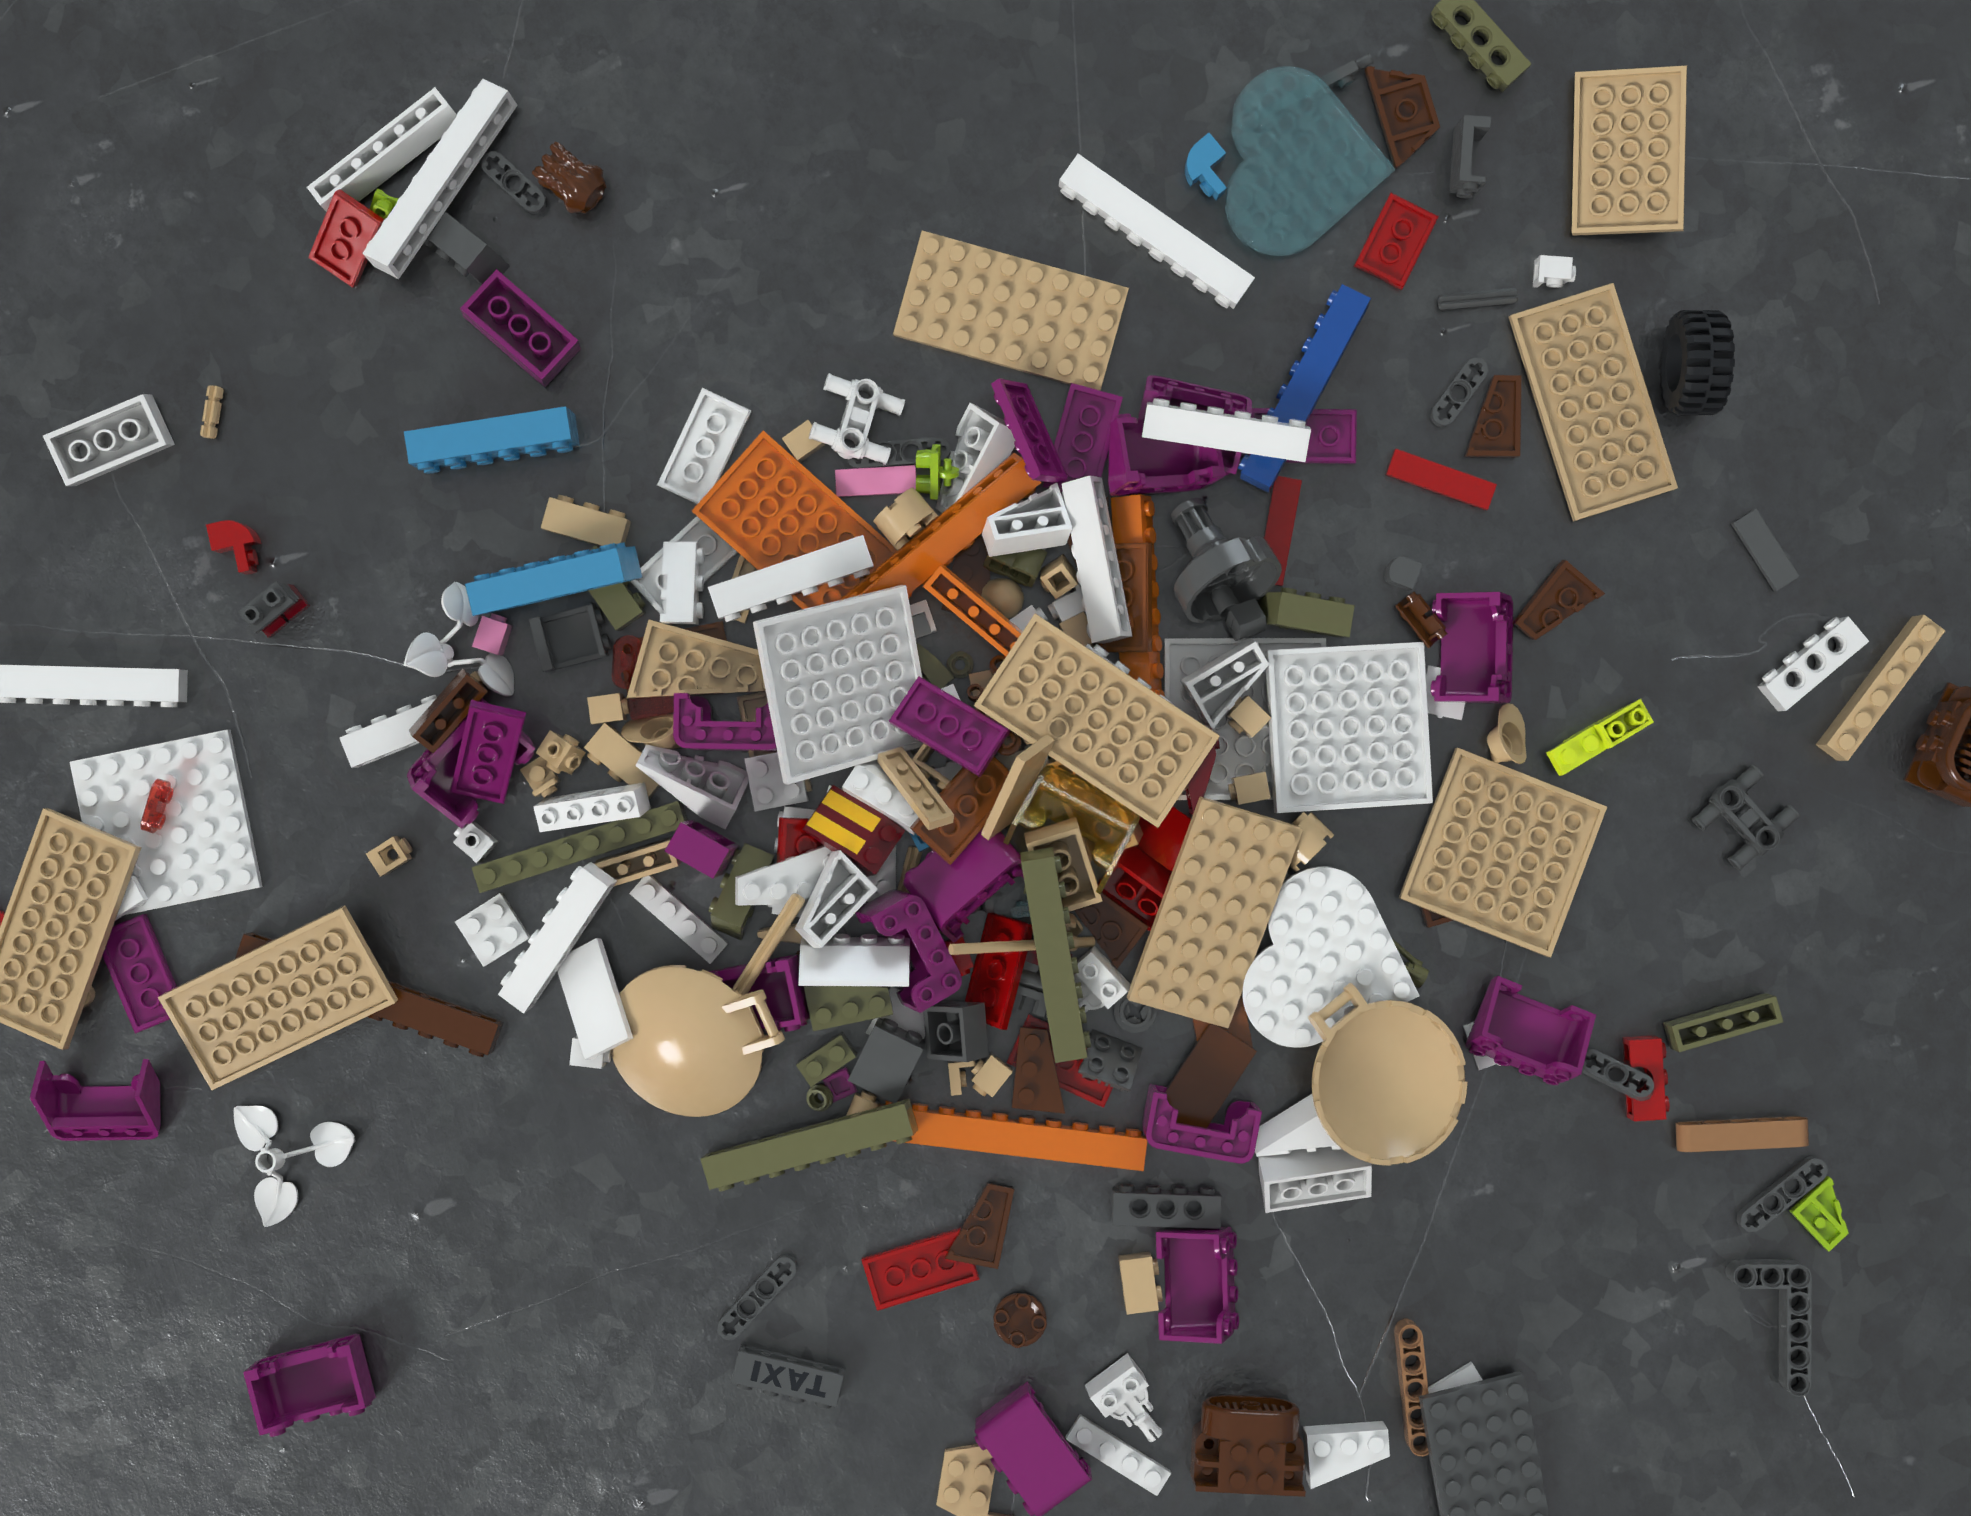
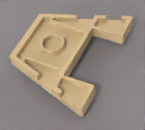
(966, 1481)

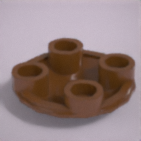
(1020, 1319)

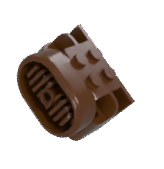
(1944, 750)
(1248, 1447)

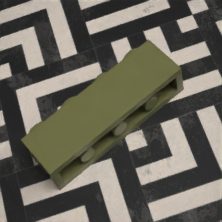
(1723, 1022)

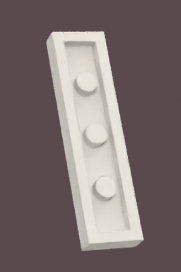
(679, 918)
(1118, 1455)

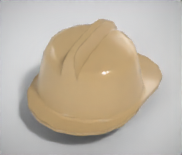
(651, 731)
(1508, 737)

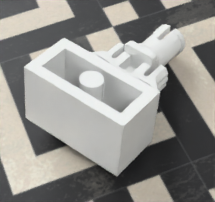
(1099, 981)
(1123, 1393)

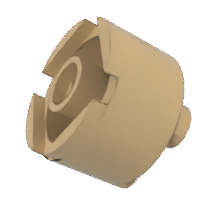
(905, 518)
(1311, 839)

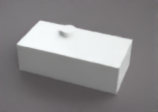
(108, 440)

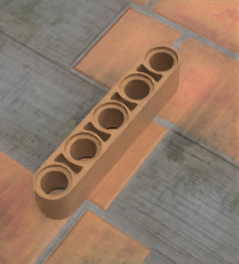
(1742, 1134)
(1408, 1375)

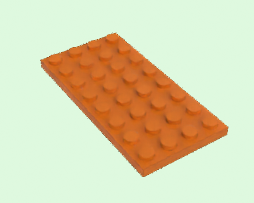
(779, 511)

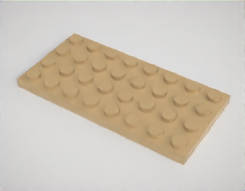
(1010, 311)
(1593, 402)
(1100, 720)
(1214, 912)
(60, 924)
(278, 998)

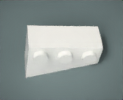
(1342, 1449)

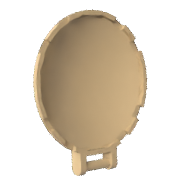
(692, 1040)
(1386, 1079)

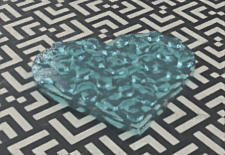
(1300, 162)

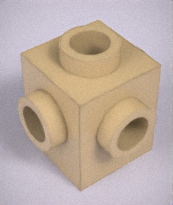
(560, 752)

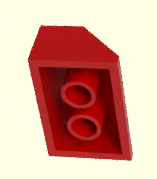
(1138, 884)

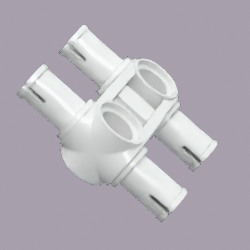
(857, 418)

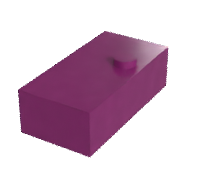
(520, 328)
(702, 848)

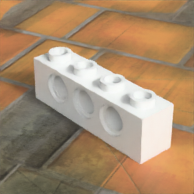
(1848, 641)
(592, 807)

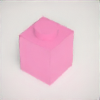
(492, 634)

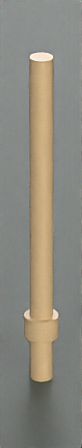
(1010, 946)

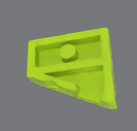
(1821, 1214)

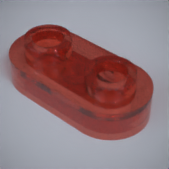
(624, 662)
(159, 796)

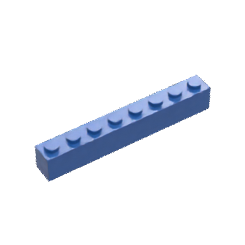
(1310, 376)

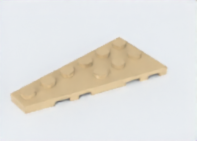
(692, 663)

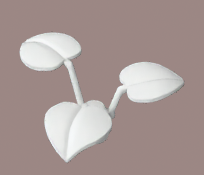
(433, 656)
(273, 1196)

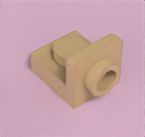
(540, 778)
(958, 1077)

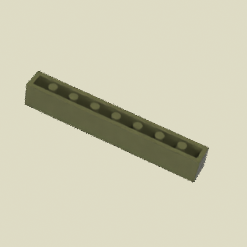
(578, 847)
(1054, 955)
(810, 1144)

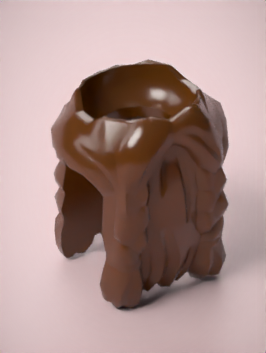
(571, 179)

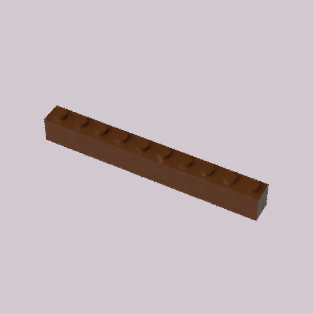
(424, 1013)

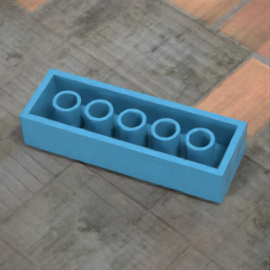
(492, 439)
(553, 578)

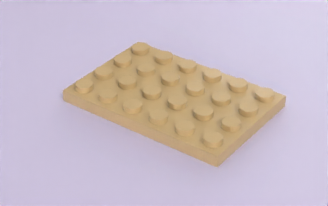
(1629, 151)

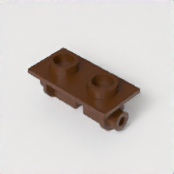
(1413, 610)

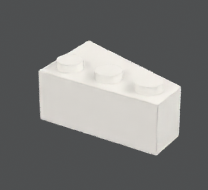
(1028, 525)
(682, 583)
(1224, 680)
(834, 900)

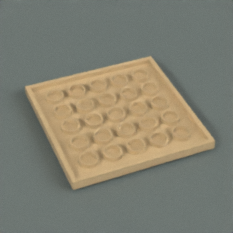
(1502, 852)

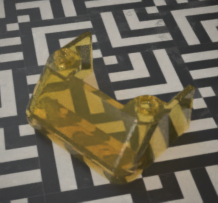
(1100, 817)

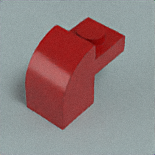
(235, 536)

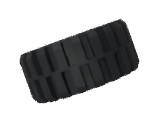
(1697, 362)

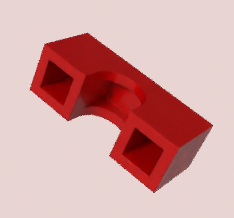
(1648, 1054)

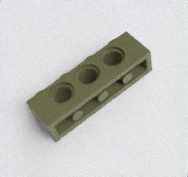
(1495, 41)

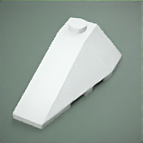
(980, 448)
(701, 785)
(1293, 1130)

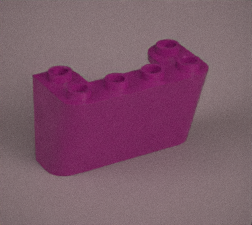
(1530, 1033)
(1198, 1284)

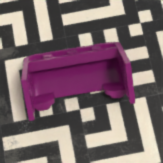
(98, 1111)

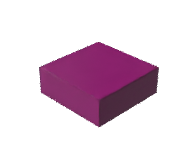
(839, 1084)

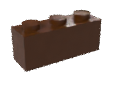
(447, 711)

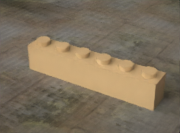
(1880, 687)

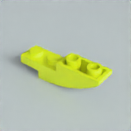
(1599, 737)

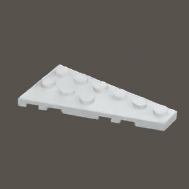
(799, 875)

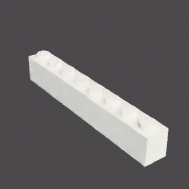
(440, 178)
(1155, 231)
(93, 684)

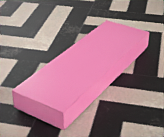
(875, 481)

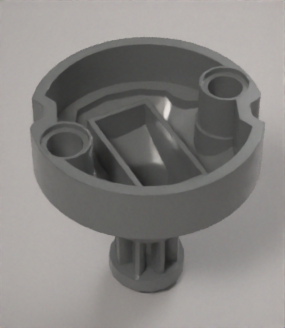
(1221, 567)

